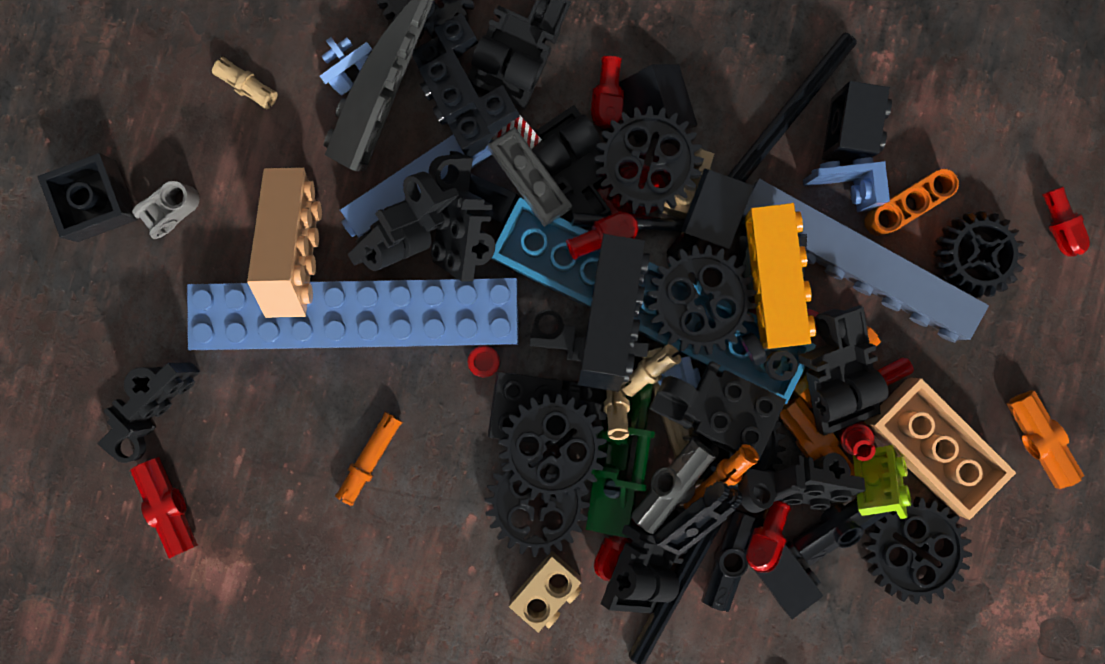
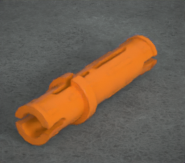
(368, 459)
(728, 471)

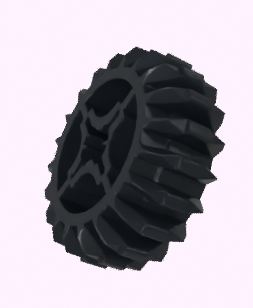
(995, 273)

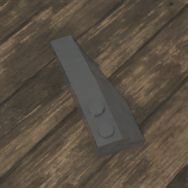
(375, 89)

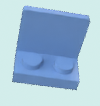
(869, 180)

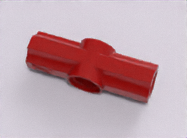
(163, 507)

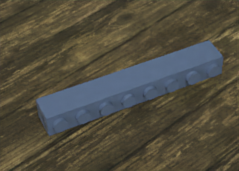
(879, 270)

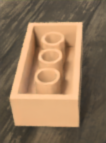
(284, 243)
(962, 468)

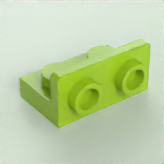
(883, 483)

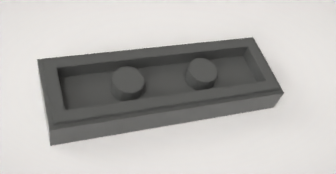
(529, 176)

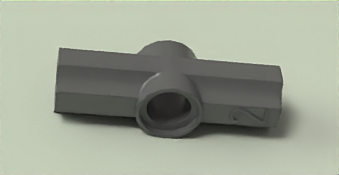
(673, 485)

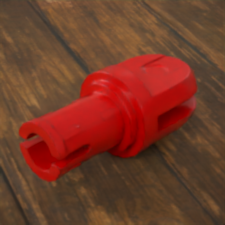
(608, 96)
(617, 224)
(1066, 226)
(857, 440)
(767, 540)
(608, 555)

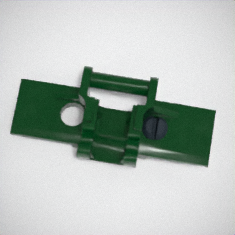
(613, 493)

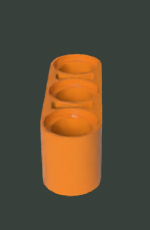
(924, 196)

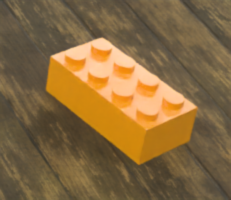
(778, 276)

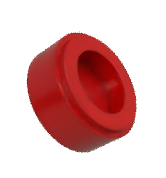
(483, 361)

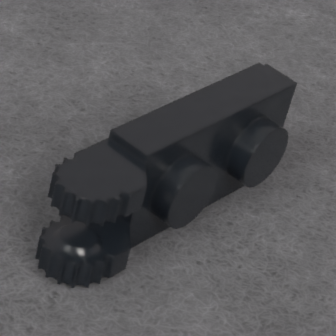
(699, 518)

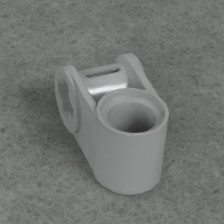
(160, 210)

